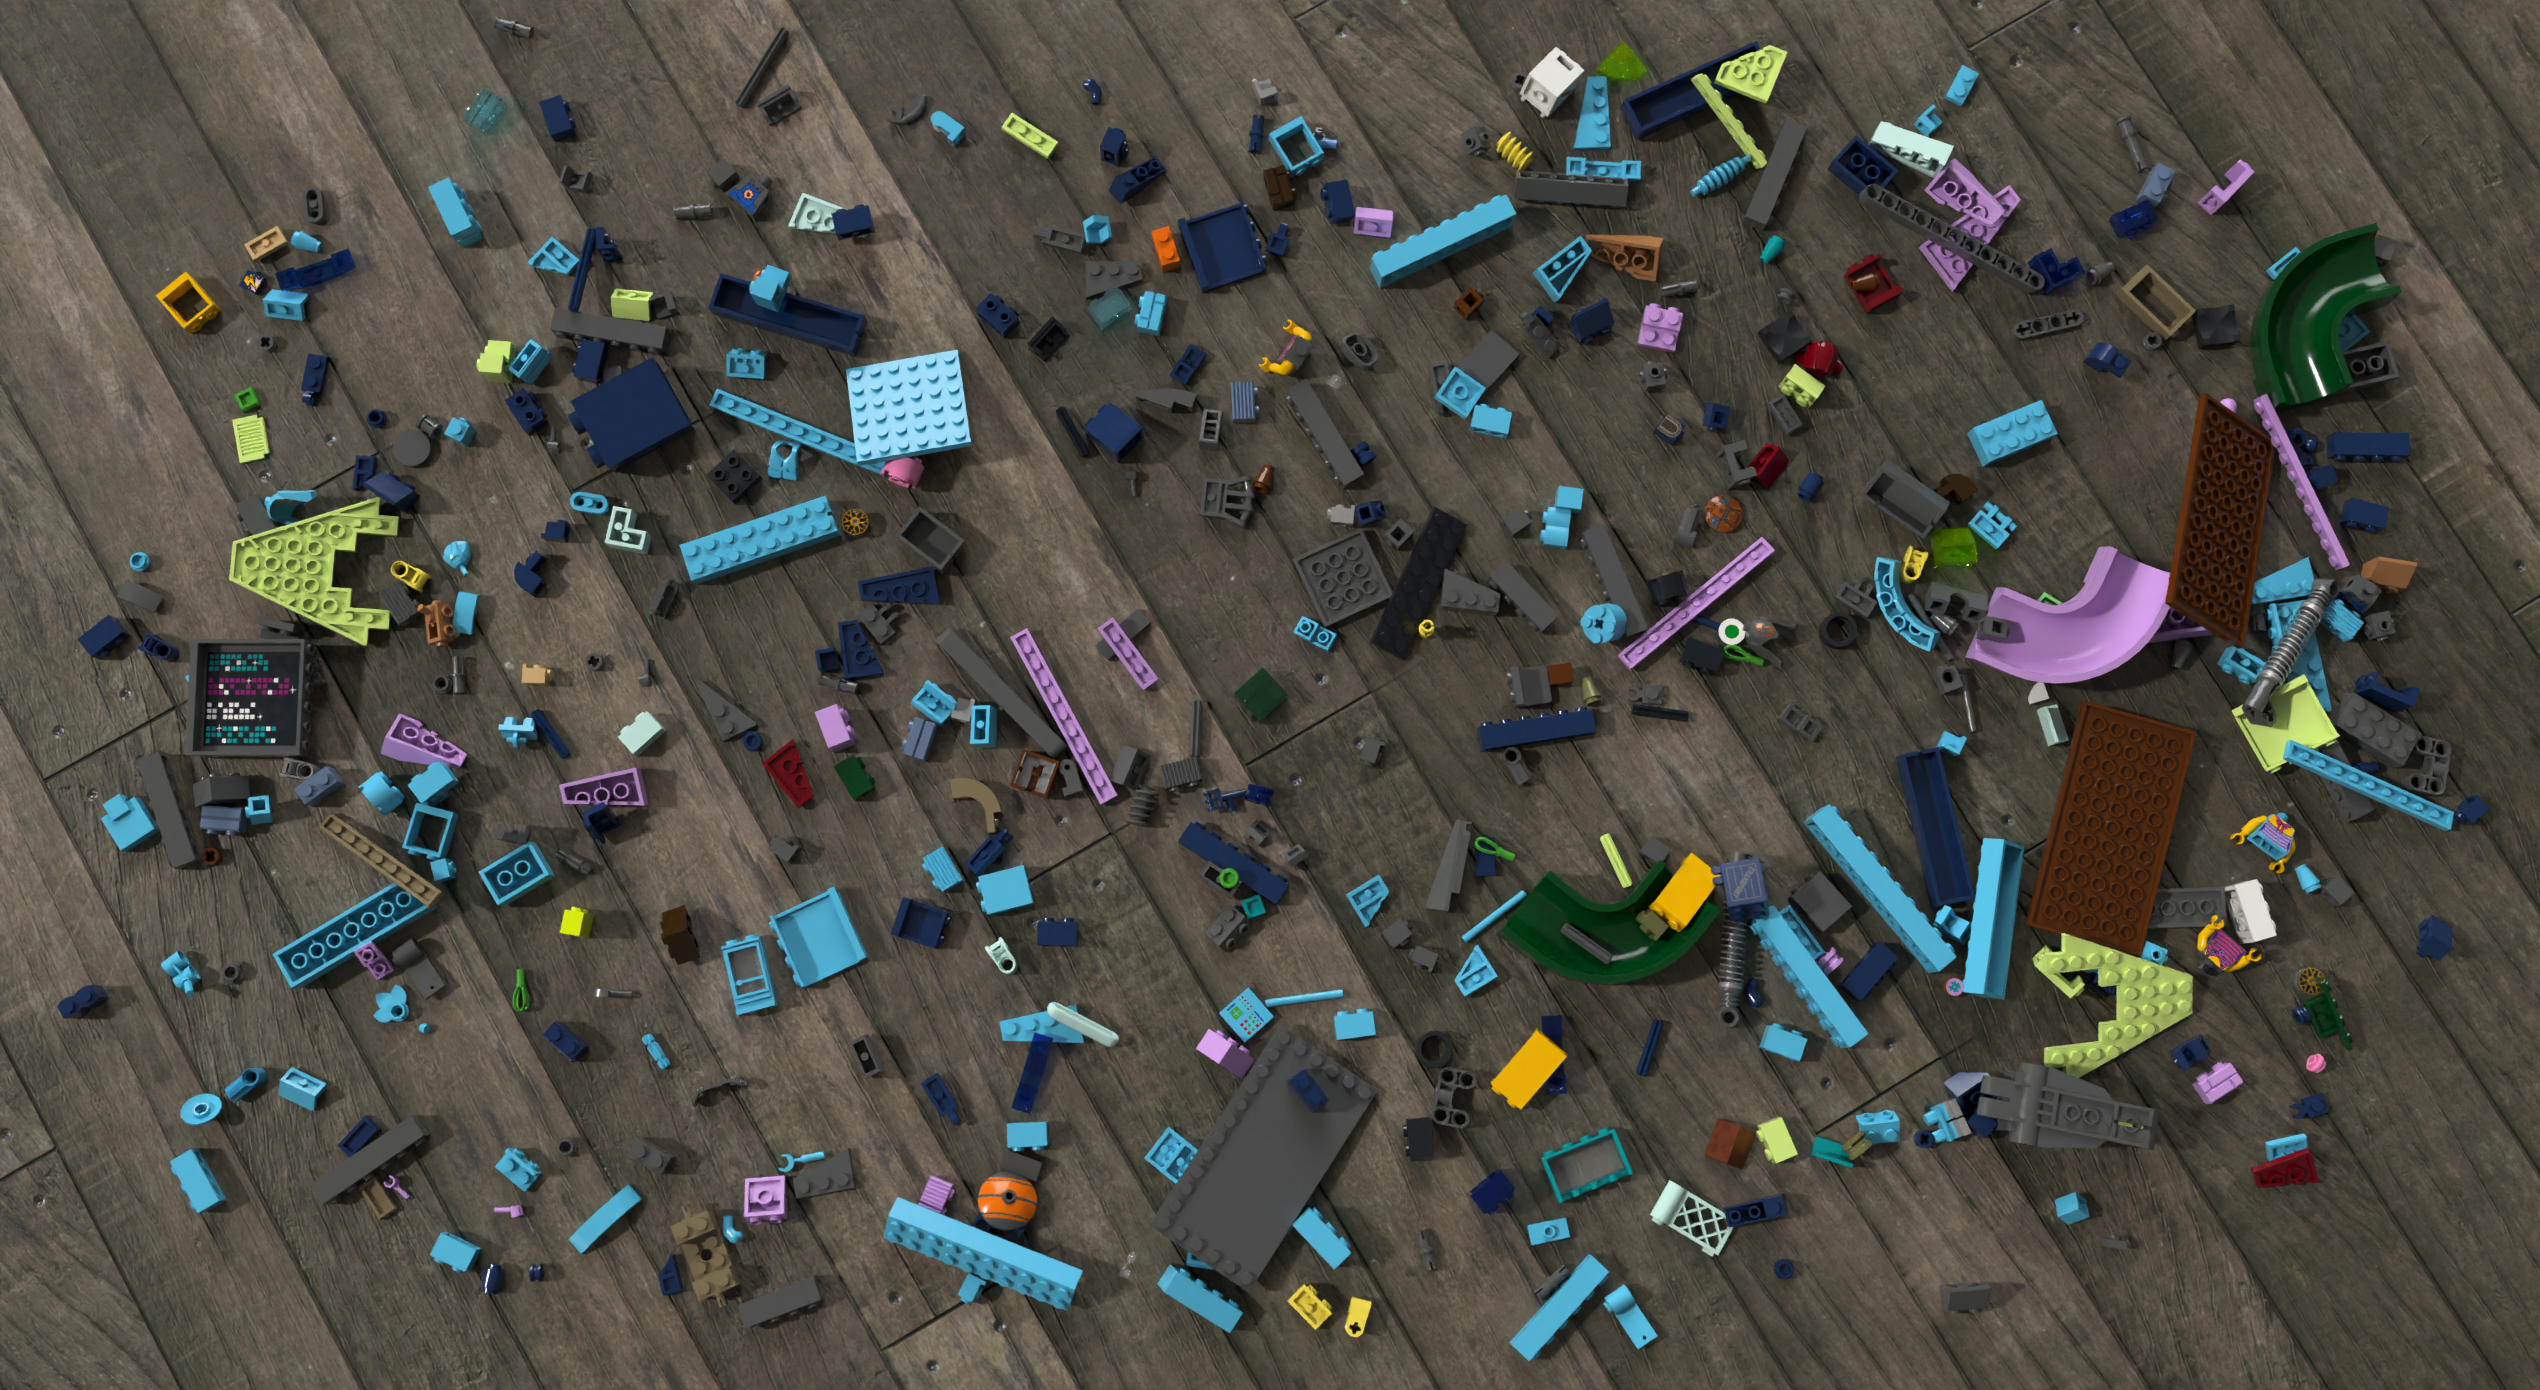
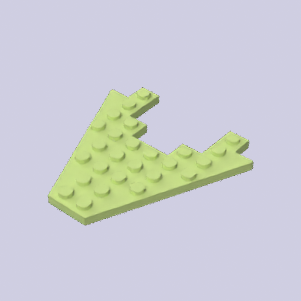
(297, 567)

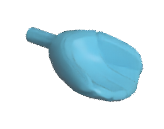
(458, 555)

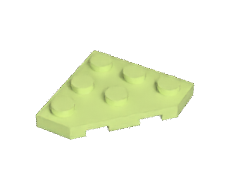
(1753, 73)

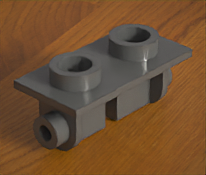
(663, 599)

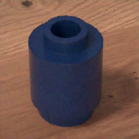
(1810, 486)
(492, 1279)

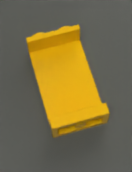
(1684, 893)
(1528, 1069)

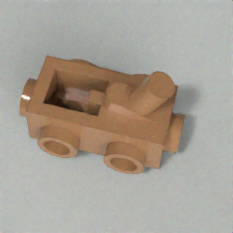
(438, 623)

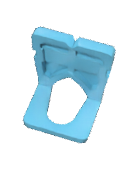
(784, 467)

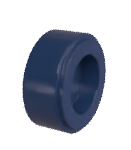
(753, 741)

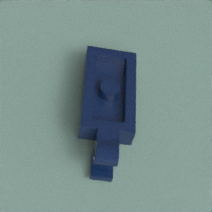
(314, 377)
(988, 852)
(941, 1098)

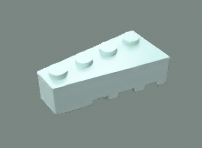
(1911, 148)

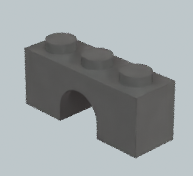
(1970, 604)

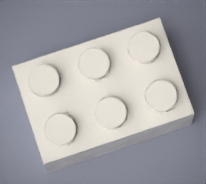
(2249, 912)

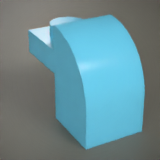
(1952, 925)

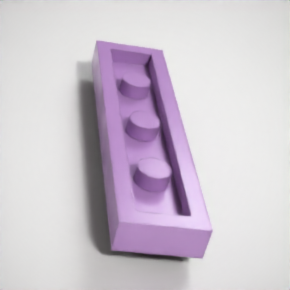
(1127, 653)

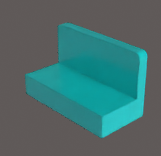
(1830, 1152)

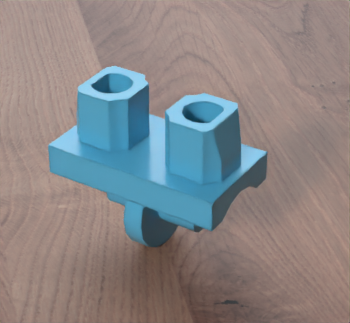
(518, 733)

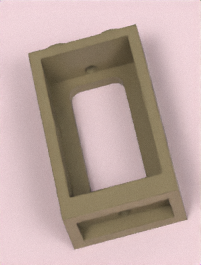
(2165, 294)

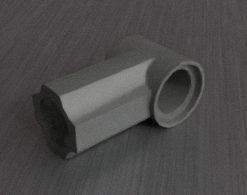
(1685, 533)
(1517, 768)

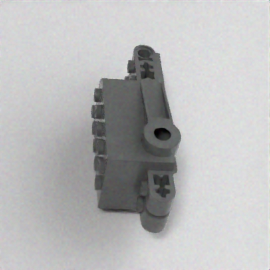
(2062, 1111)

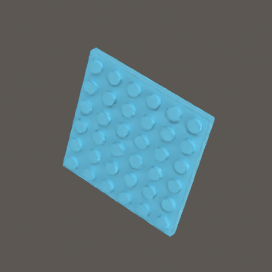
(908, 407)

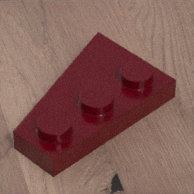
(790, 774)
(2291, 1168)

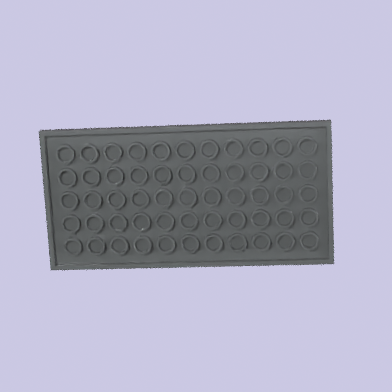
(1262, 1160)

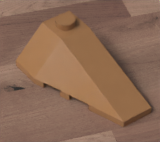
(1630, 253)

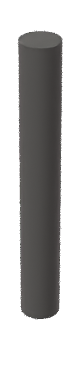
(1968, 704)

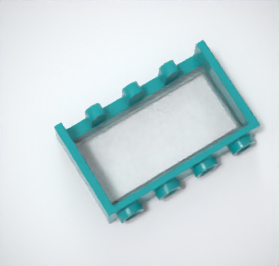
(1585, 1164)

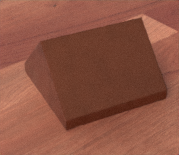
(1729, 1143)

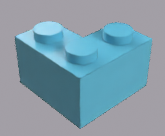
(770, 287)
(432, 785)

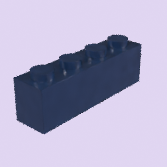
(2365, 446)

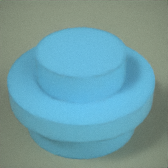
(139, 561)

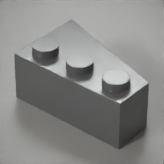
(1467, 596)

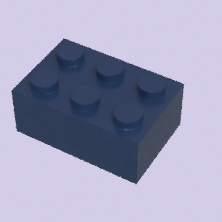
(1861, 166)

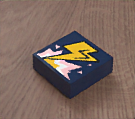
(252, 282)

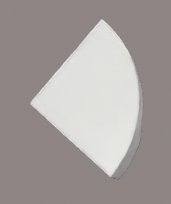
(2038, 693)

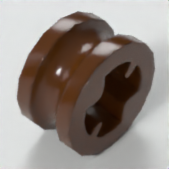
(218, 856)

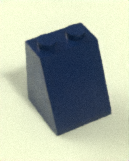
(1114, 431)

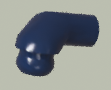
(1095, 89)
(1751, 995)

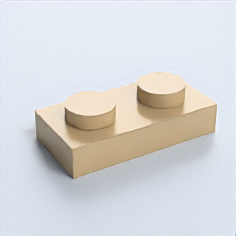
(266, 244)

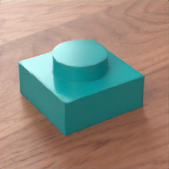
(1253, 906)

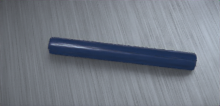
(582, 270)

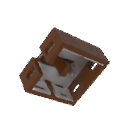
(1035, 773)

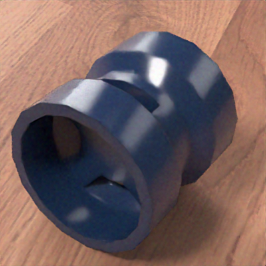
(1363, 454)

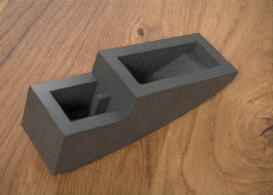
(1168, 398)

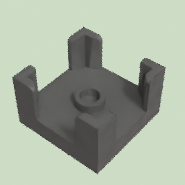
(1727, 460)

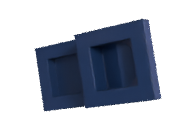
(1188, 364)

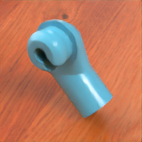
(729, 1232)

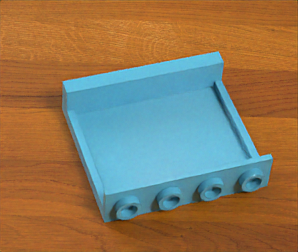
(818, 938)

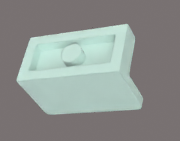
(2052, 725)

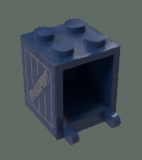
(1743, 889)

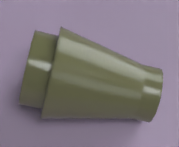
(1591, 694)

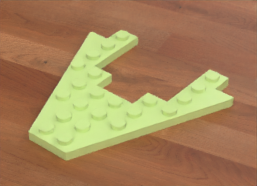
(2146, 1002)

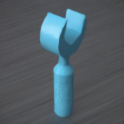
(804, 1159)

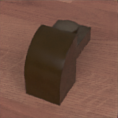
(1957, 486)

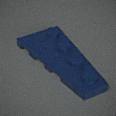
(904, 587)

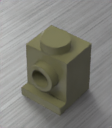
(1651, 924)

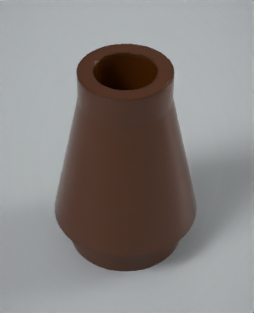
(1865, 283)
(1263, 480)

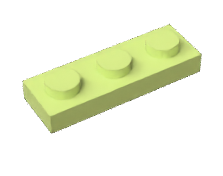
(1030, 135)

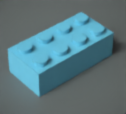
(2012, 433)

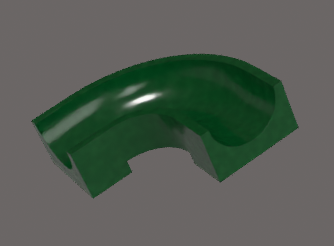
(2301, 313)
(1538, 923)

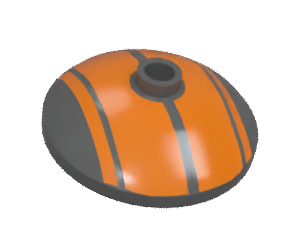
(1006, 1213)

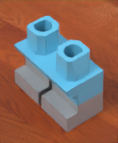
(1947, 1130)

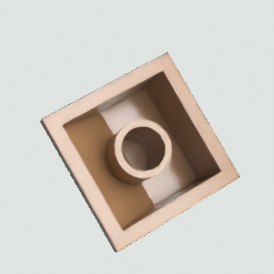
(2389, 573)

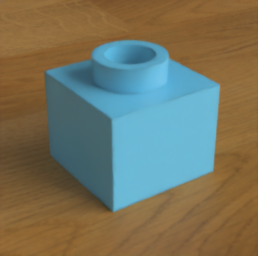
(443, 870)

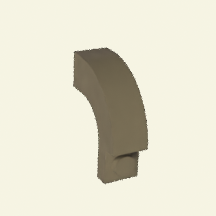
(972, 789)

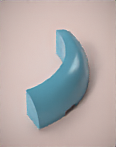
(1895, 607)

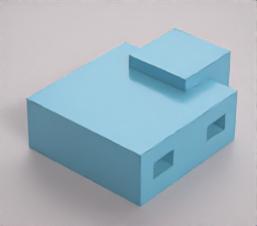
(128, 821)

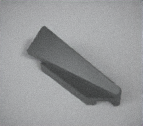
(1451, 868)

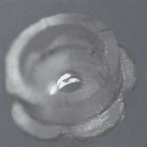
(1335, 381)

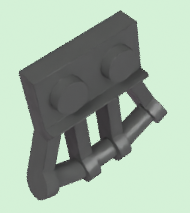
(1215, 495)

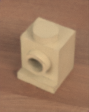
(536, 676)

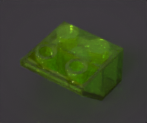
(1953, 547)

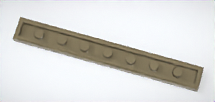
(381, 860)

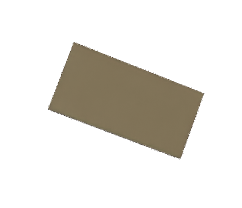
(378, 1197)

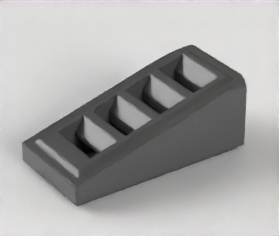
(1210, 441)

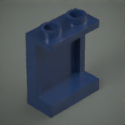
(2369, 689)
(921, 923)

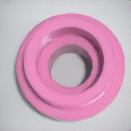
(2316, 1063)

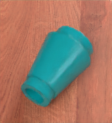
(1773, 247)

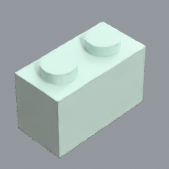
(641, 733)

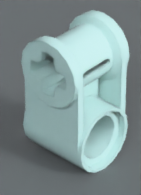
(1000, 954)

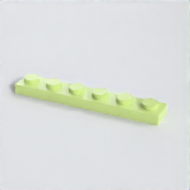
(1734, 126)

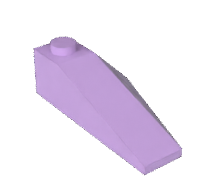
(1962, 191)

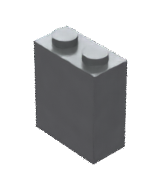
(1819, 901)

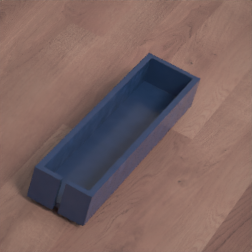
(1677, 97)
(796, 318)
(1935, 827)

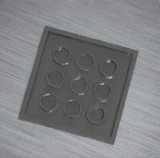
(1342, 577)

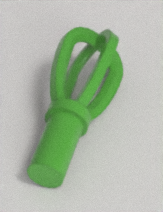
(1748, 657)
(1499, 851)
(520, 985)

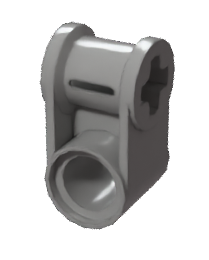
(297, 769)

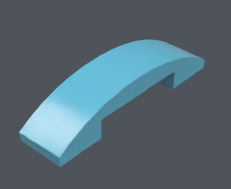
(1626, 169)
(604, 1218)

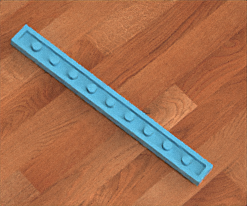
(789, 428)
(2368, 785)

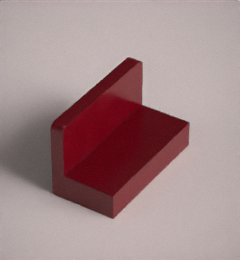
(1769, 464)

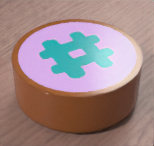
(1953, 987)

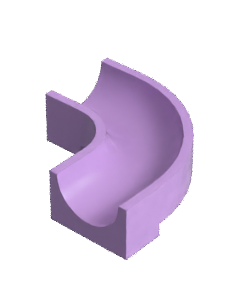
(2083, 636)

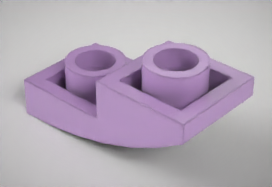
(374, 959)

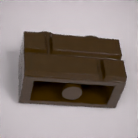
(1278, 187)

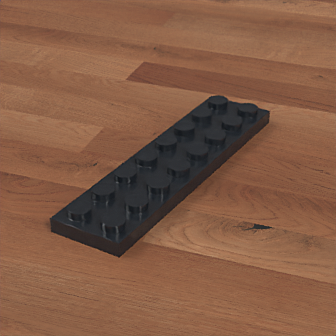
(1418, 583)

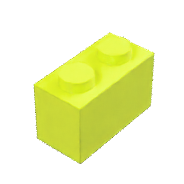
(577, 922)

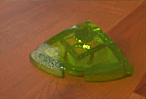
(1621, 64)

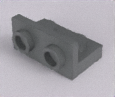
(277, 629)
(517, 836)

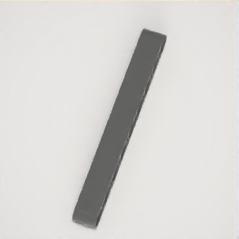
(1001, 693)

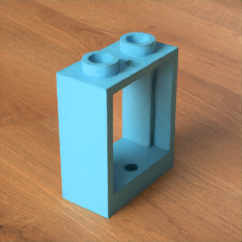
(1287, 131)
(414, 827)

